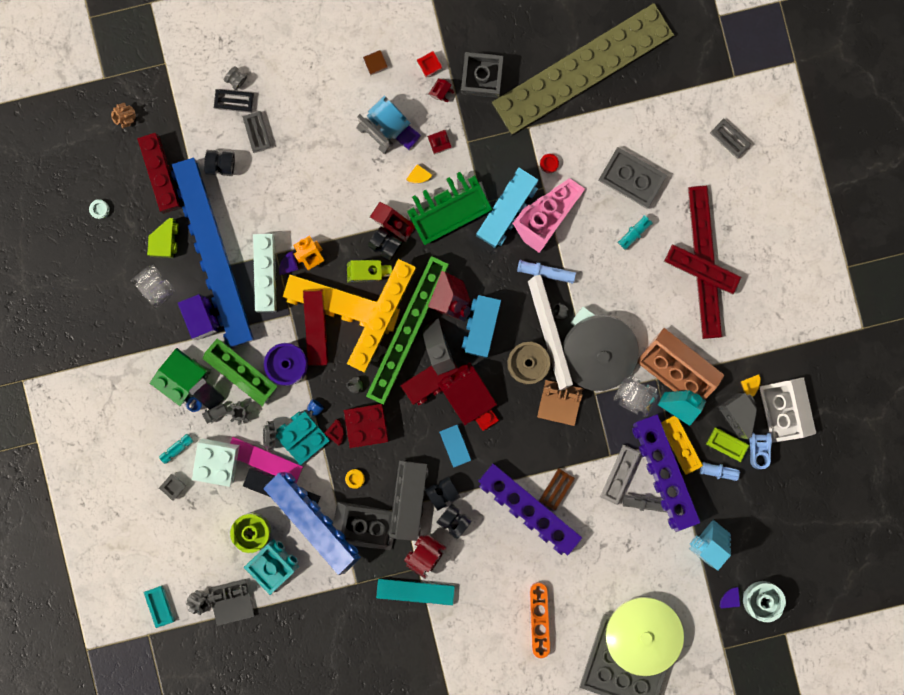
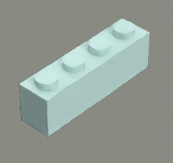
(264, 273)

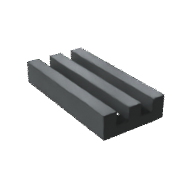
(261, 147)
(741, 149)

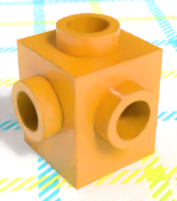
(308, 252)

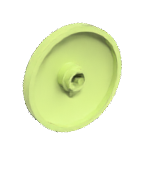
(644, 636)

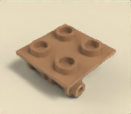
(559, 404)

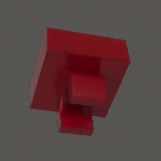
(440, 89)
(439, 142)

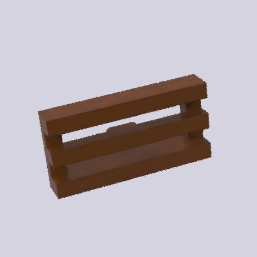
(548, 503)

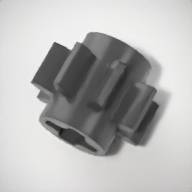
(234, 413)
(198, 602)

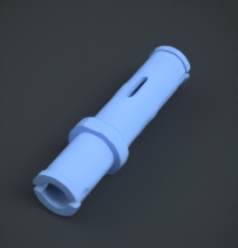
(545, 271)

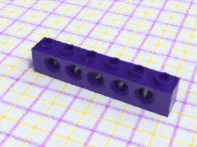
(682, 498)
(562, 546)

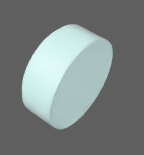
(99, 209)

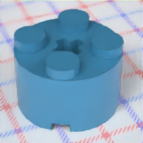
(388, 118)

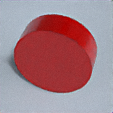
(549, 163)

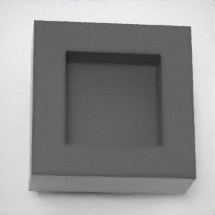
(172, 487)

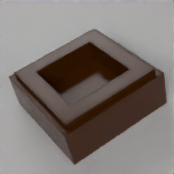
(375, 62)

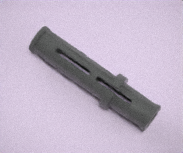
(645, 503)

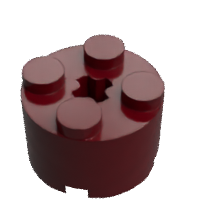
(425, 555)

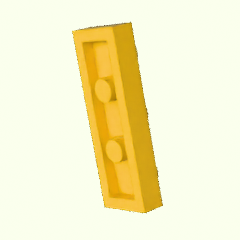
(681, 445)

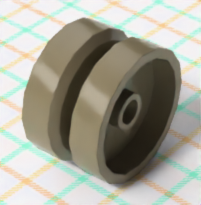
(518, 357)

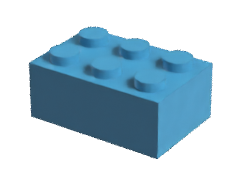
(481, 326)

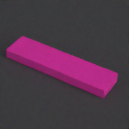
(265, 460)

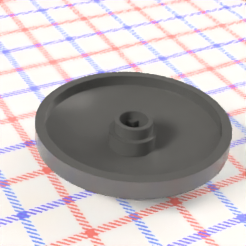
(600, 352)

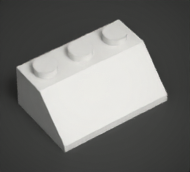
(787, 410)

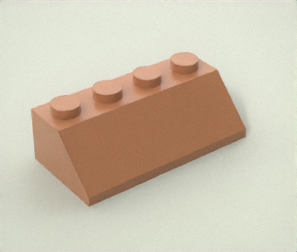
(679, 365)

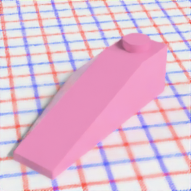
(543, 217)

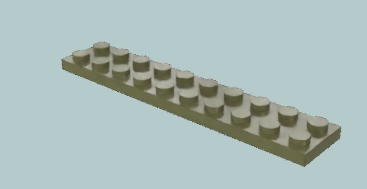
(582, 69)

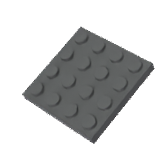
(606, 677)

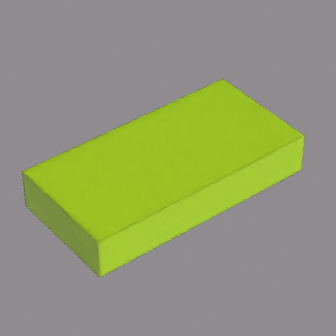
(727, 444)

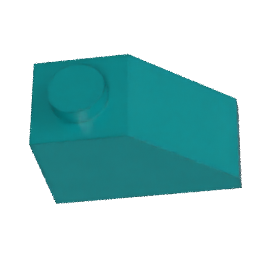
(683, 405)

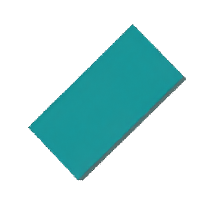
(159, 606)

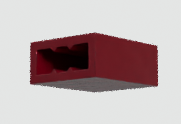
(467, 393)

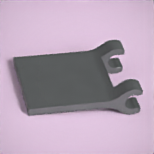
(365, 124)

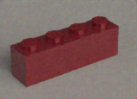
(159, 173)

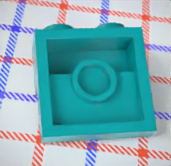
(301, 437)
(272, 566)

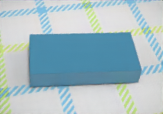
(455, 446)

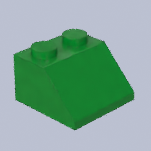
(177, 377)

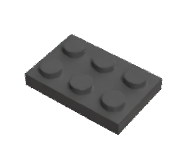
(632, 178)

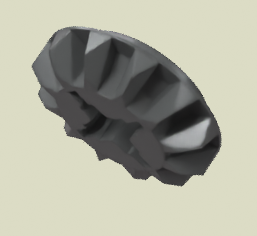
(269, 436)

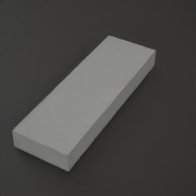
(620, 474)

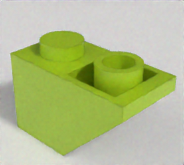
(162, 241)

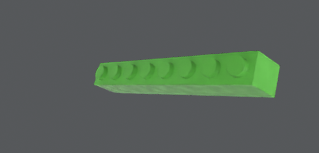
(406, 332)

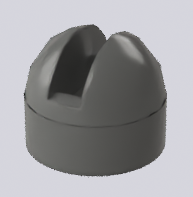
(559, 311)
(354, 385)

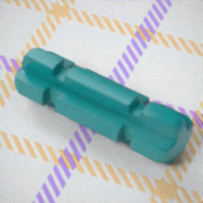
(176, 448)

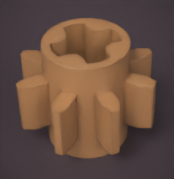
(123, 115)

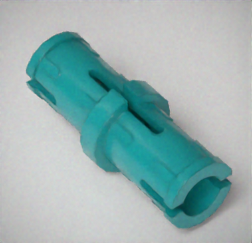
(634, 232)

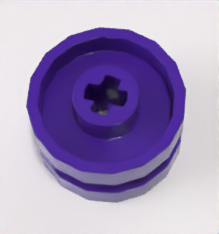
(297, 364)

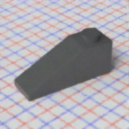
(437, 347)

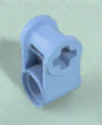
(760, 448)

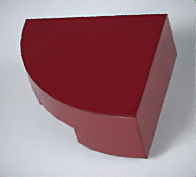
(335, 432)

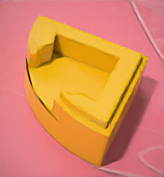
(418, 175)
(751, 385)

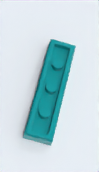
(415, 591)

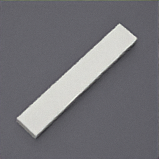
(550, 332)

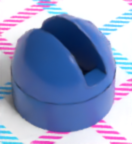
(196, 406)
(315, 406)

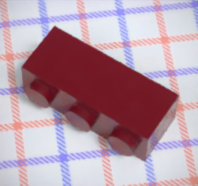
(424, 384)

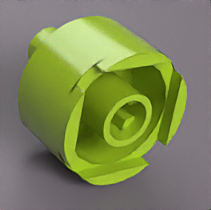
(243, 540)

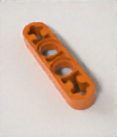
(537, 620)

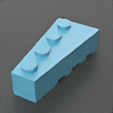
(712, 545)

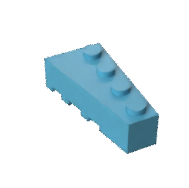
(507, 208)

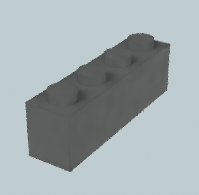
(408, 500)

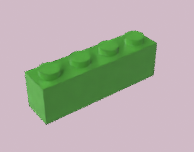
(239, 372)

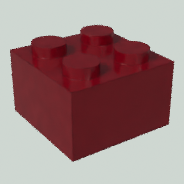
(366, 426)

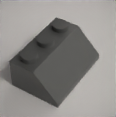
(740, 414)

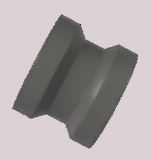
(235, 78)

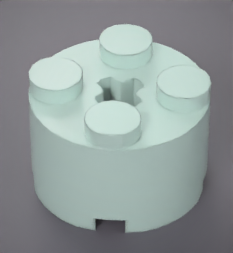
(774, 605)

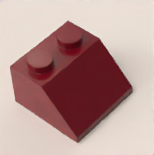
(451, 297)

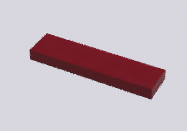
(702, 269)
(315, 327)

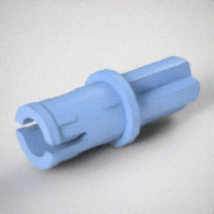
(719, 471)

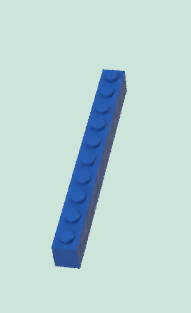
(213, 252)

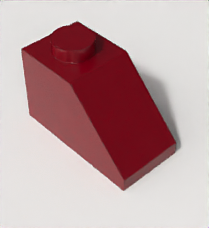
(392, 221)

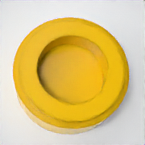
(355, 478)

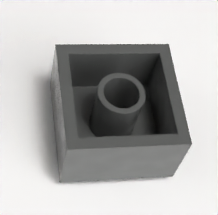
(482, 75)

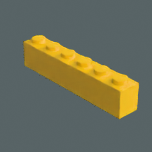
(336, 302)
(381, 316)

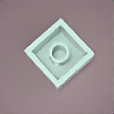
(215, 462)

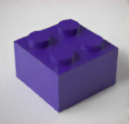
(199, 317)

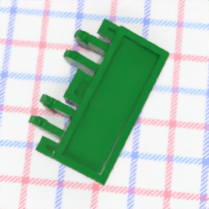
(450, 210)

